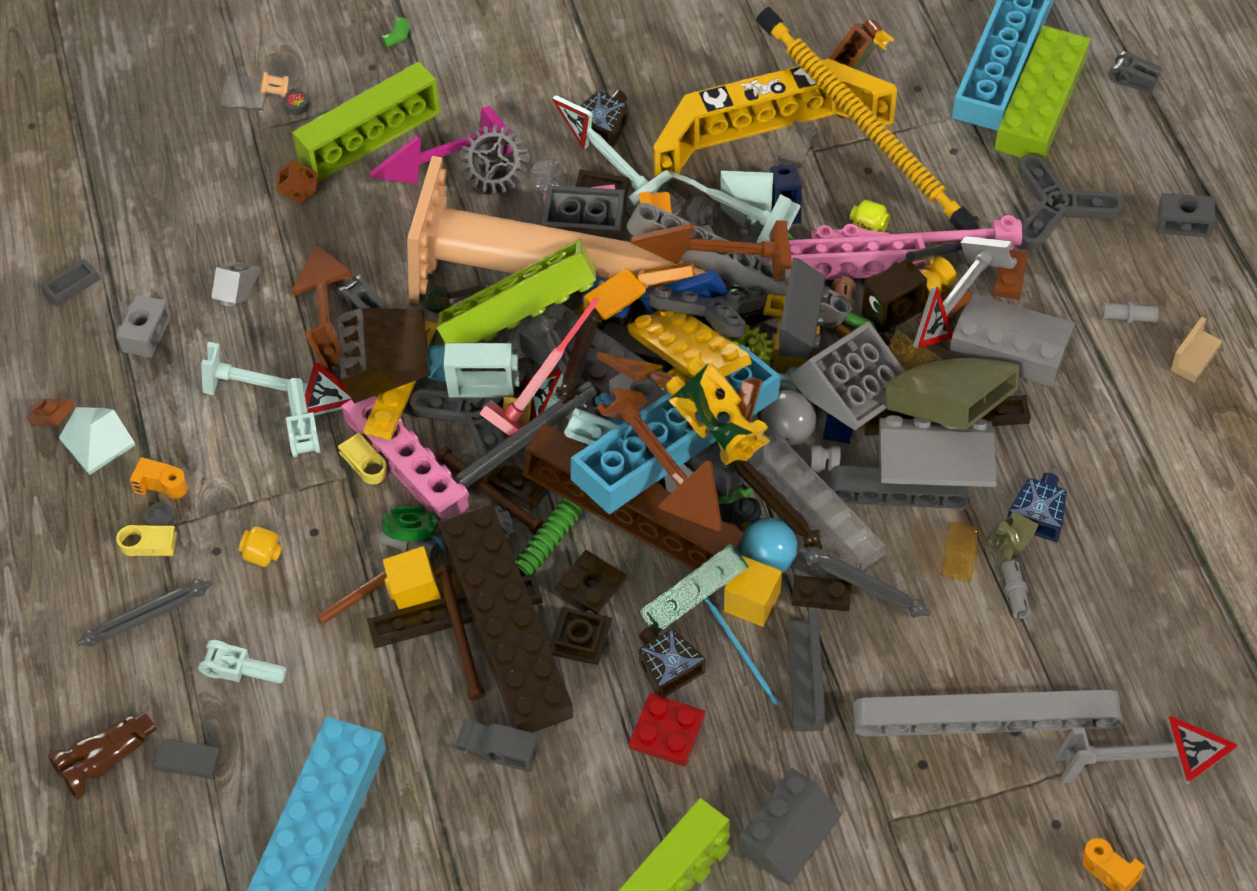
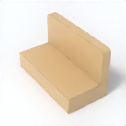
(1195, 352)

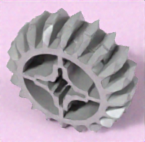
(491, 170)

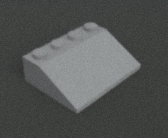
(1013, 335)
(850, 377)
(936, 453)

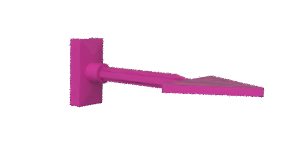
(405, 162)

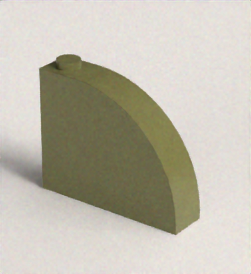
(953, 390)

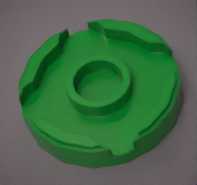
(409, 523)

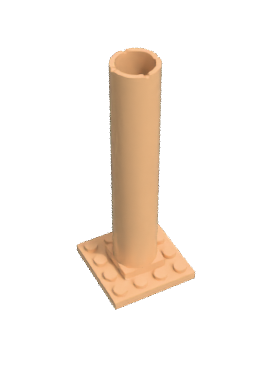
(500, 242)

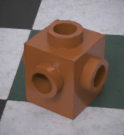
(296, 181)

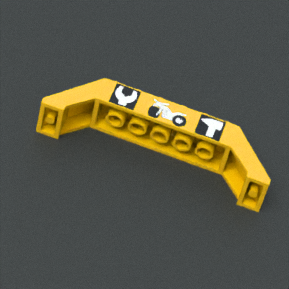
(759, 107)

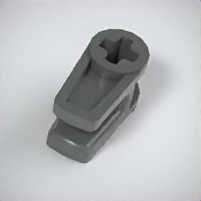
(1136, 72)
(357, 293)

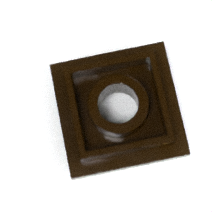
(588, 568)
(584, 649)

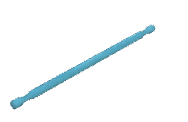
(745, 656)

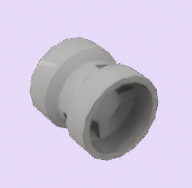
(819, 457)

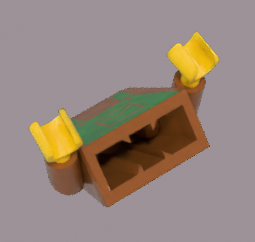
(860, 44)

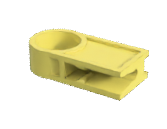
(360, 455)
(153, 542)

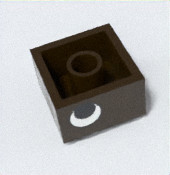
(894, 295)

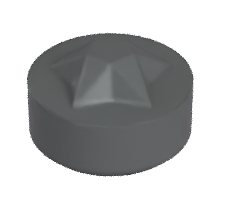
(159, 515)

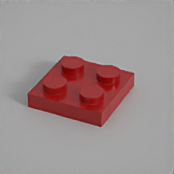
(667, 729)

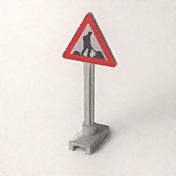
(981, 254)
(1192, 746)

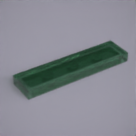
(694, 588)

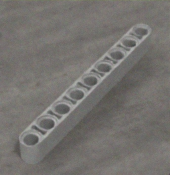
(738, 269)
(986, 713)

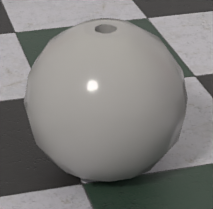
(790, 417)

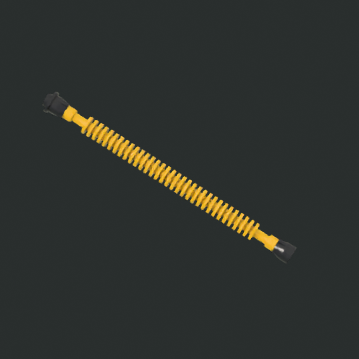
(866, 120)

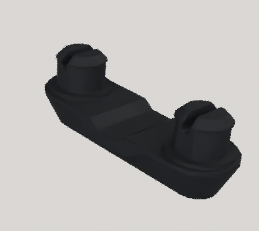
(740, 511)

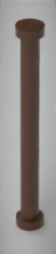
(445, 456)
(475, 691)

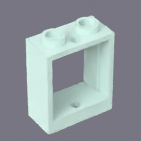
(481, 383)

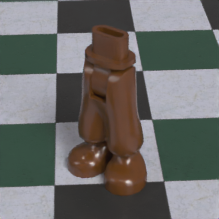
(100, 752)

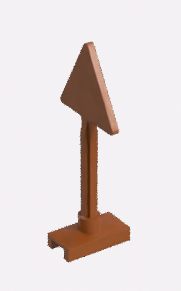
(674, 241)
(317, 274)
(642, 370)
(695, 495)

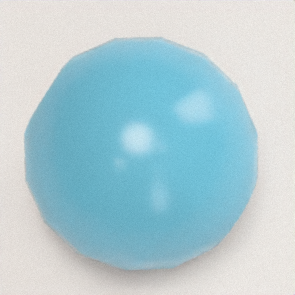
(769, 543)

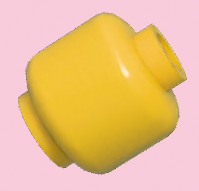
(260, 546)

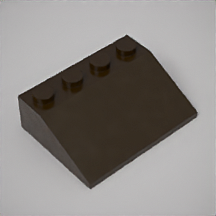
(381, 350)

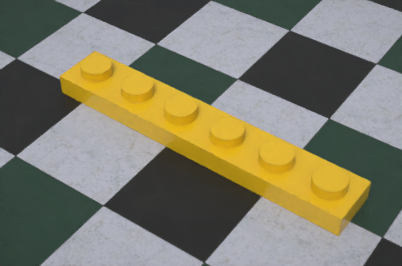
(391, 404)

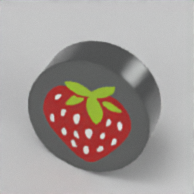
(296, 102)

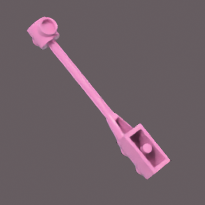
(1005, 229)

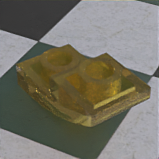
(902, 348)
(959, 551)

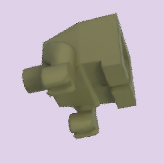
(1015, 535)

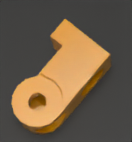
(159, 478)
(1110, 867)

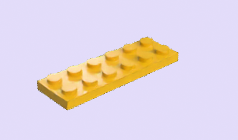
(682, 337)

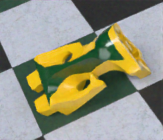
(737, 437)

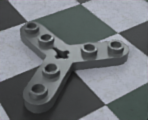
(1074, 202)
(720, 311)
(440, 406)

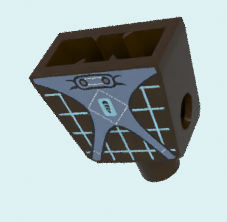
(609, 114)
(669, 661)

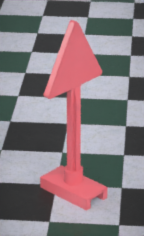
(509, 419)

